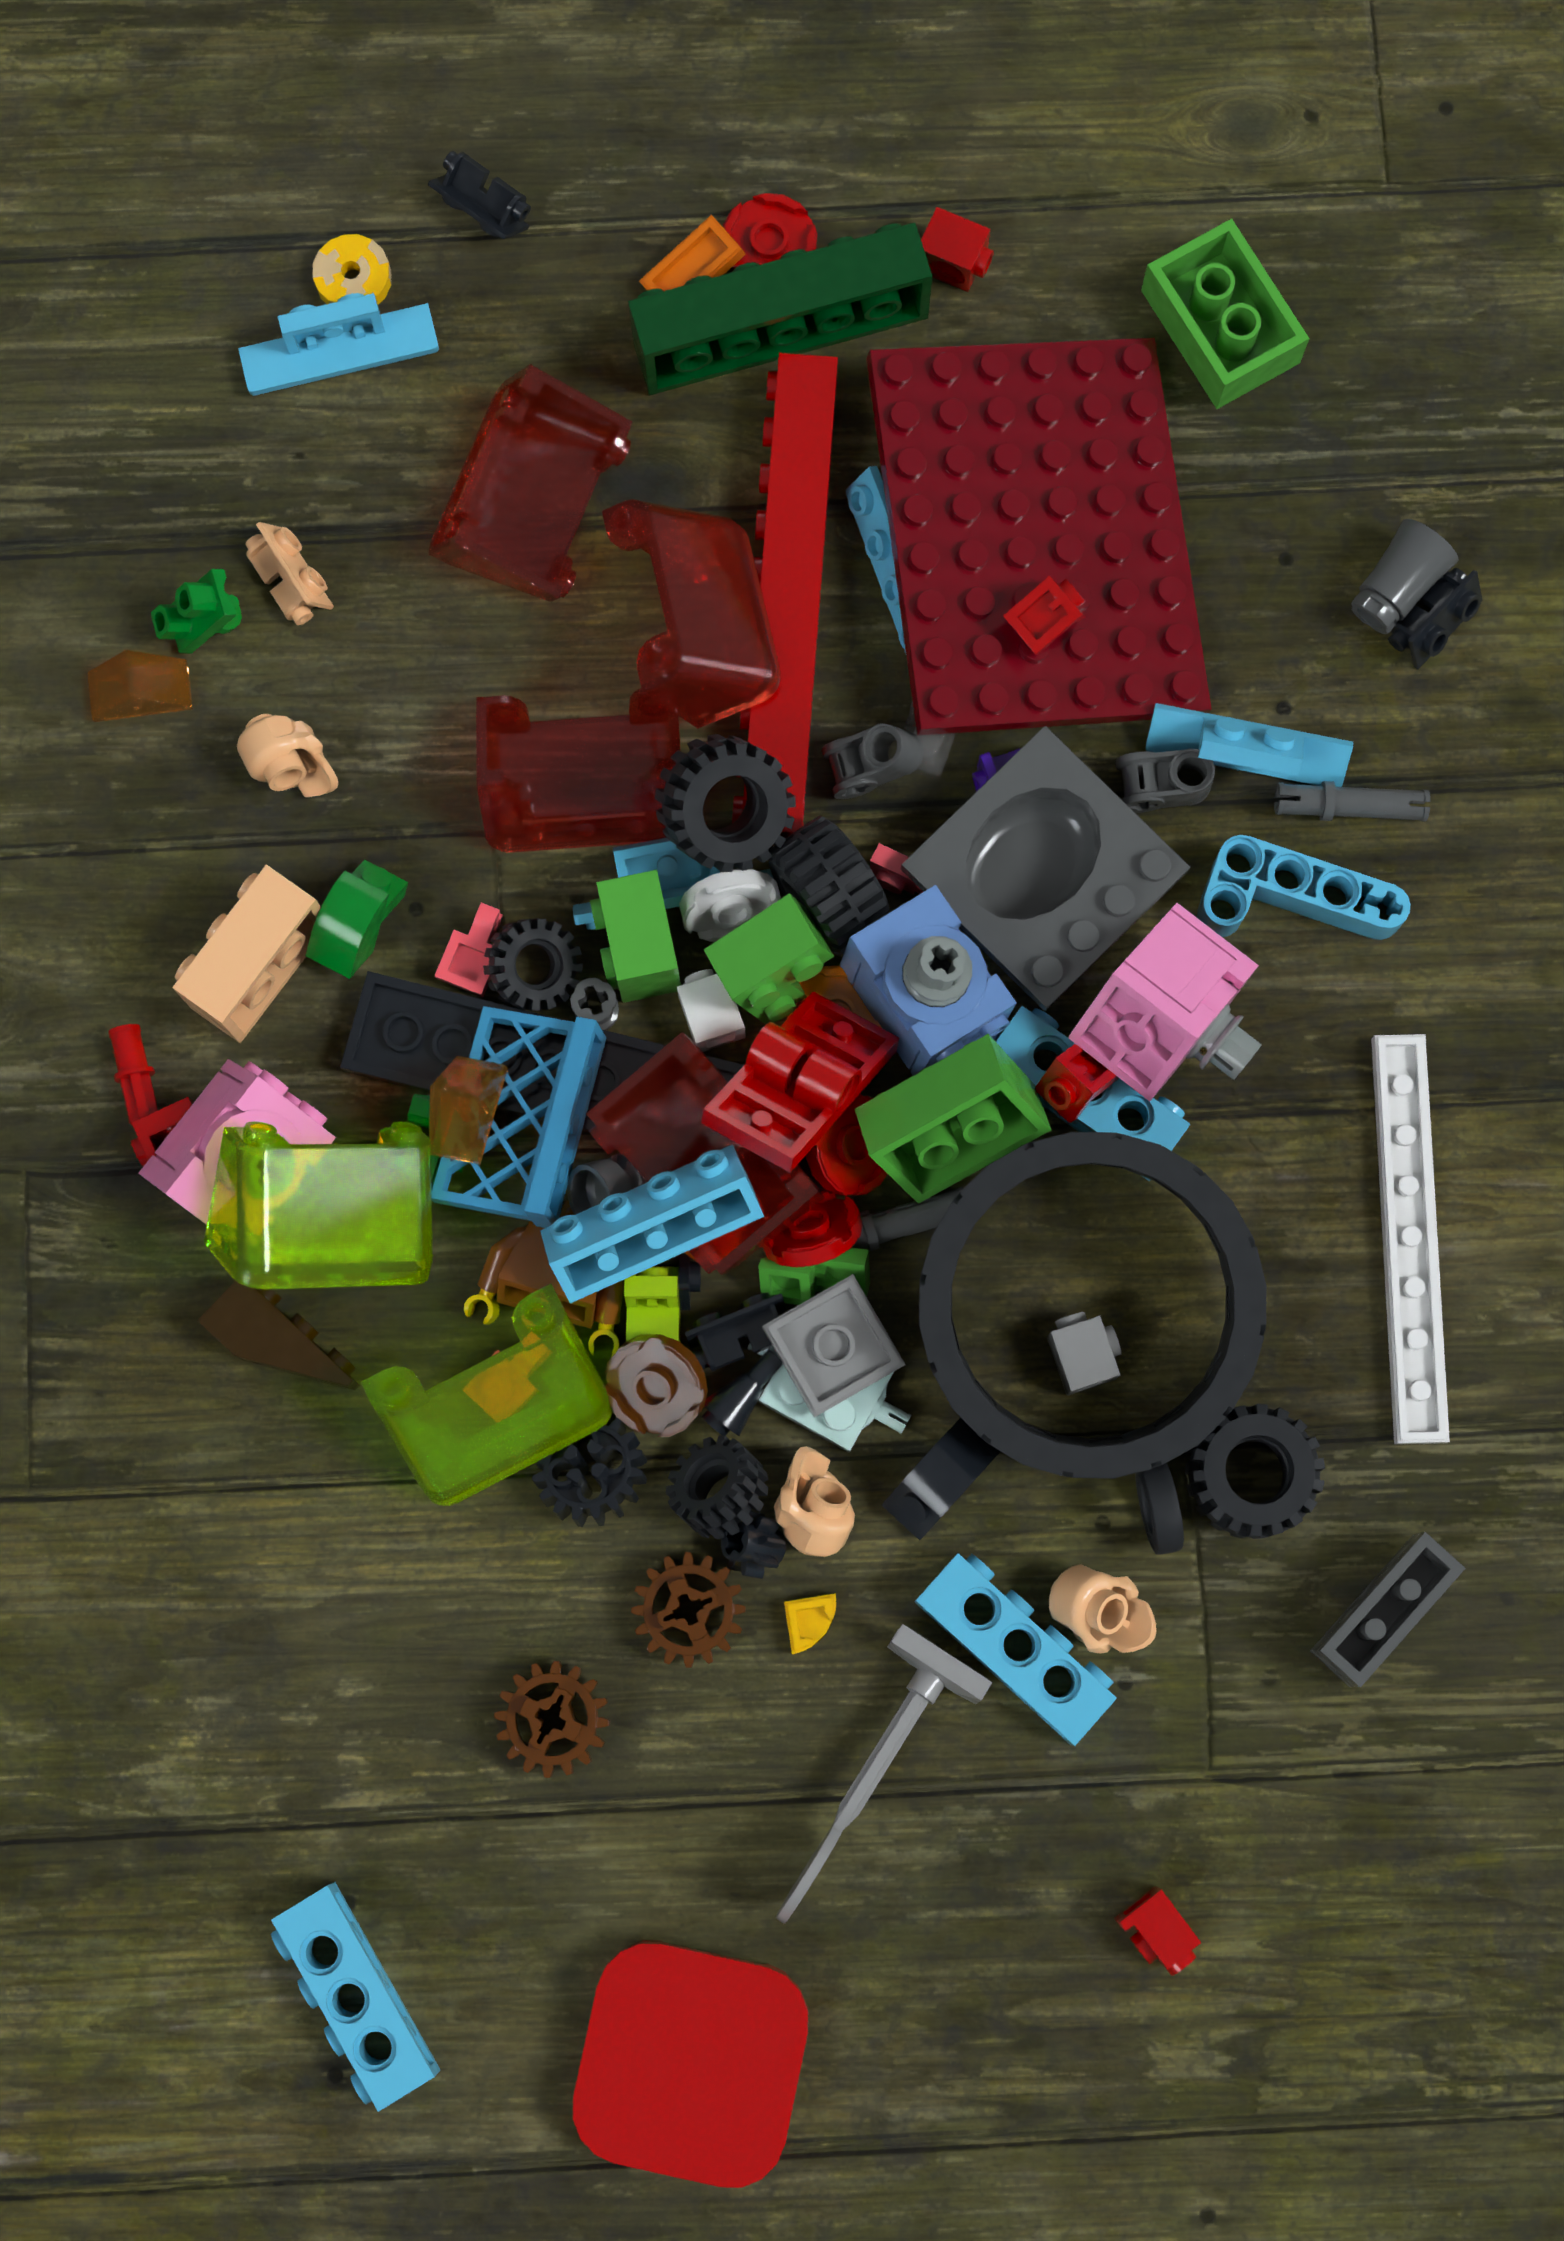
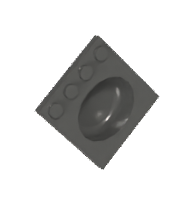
(1046, 867)

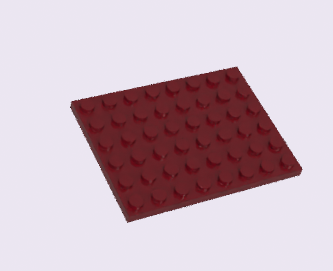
(1026, 471)

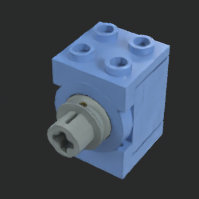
(926, 981)

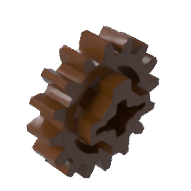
(679, 1587)
(531, 1707)

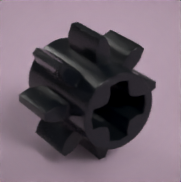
(754, 1546)

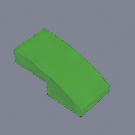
(802, 1282)

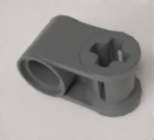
(863, 762)
(1160, 779)

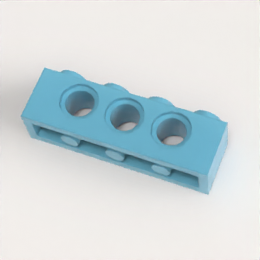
(1038, 1031)
(1067, 1715)
(383, 2011)

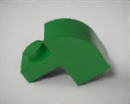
(352, 917)

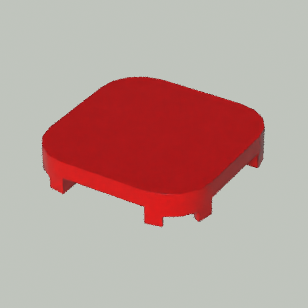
(691, 2064)

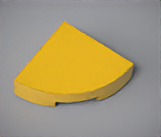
(809, 1620)

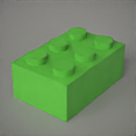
(1224, 313)
(952, 1119)

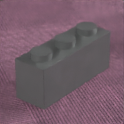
(1387, 1609)

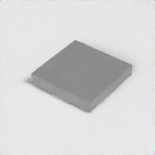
(833, 1345)

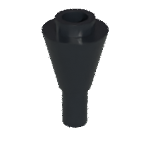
(733, 1403)

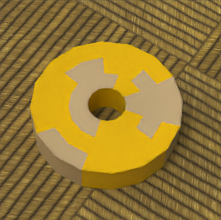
(347, 254)

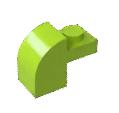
(653, 1303)

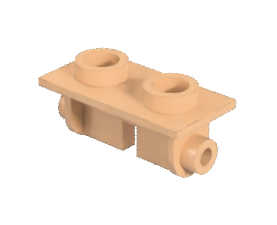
(278, 554)

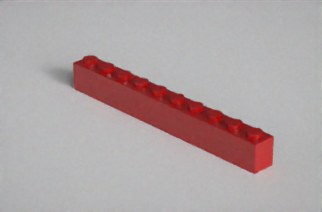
(793, 558)

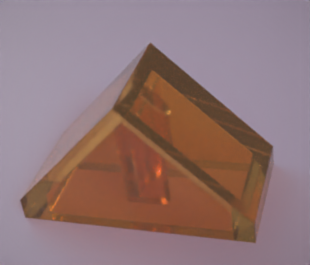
(139, 686)
(464, 1108)

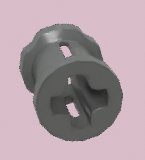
(605, 994)

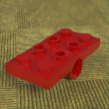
(799, 1080)

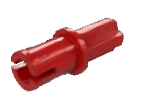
(133, 1071)

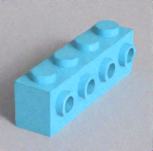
(650, 1223)

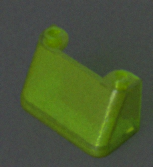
(322, 1210)
(498, 1411)

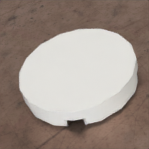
(726, 902)

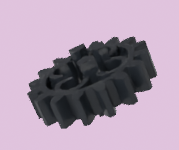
(616, 1484)

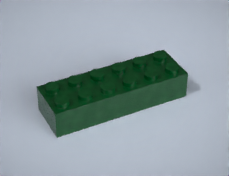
(781, 307)

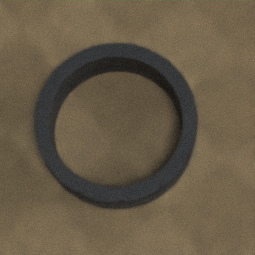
(1201, 1409)

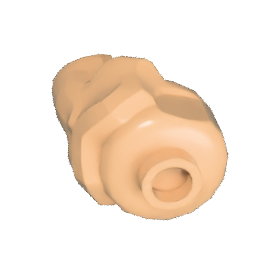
(285, 755)
(814, 1506)
(1102, 1610)

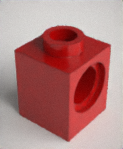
(956, 249)

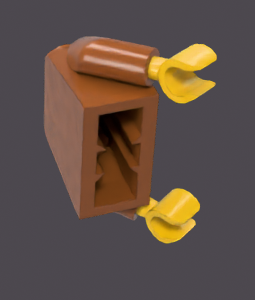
(521, 1266)

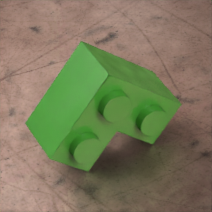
(639, 936)
(769, 958)

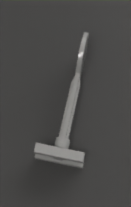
(934, 1672)

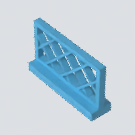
(562, 1123)

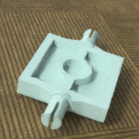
(841, 1422)

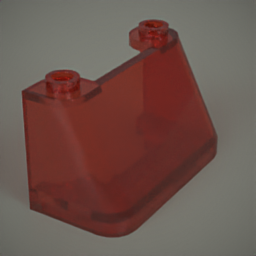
(529, 484)
(718, 632)
(572, 777)
(659, 1129)

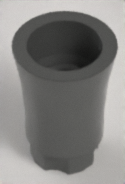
(1403, 575)

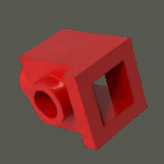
(1160, 1931)

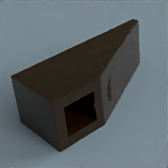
(263, 1335)

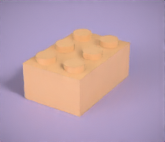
(249, 953)

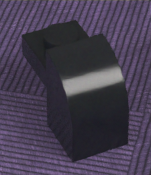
(940, 1478)

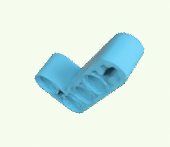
(1305, 899)

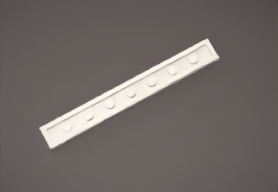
(1410, 1240)

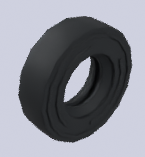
(1160, 1509)

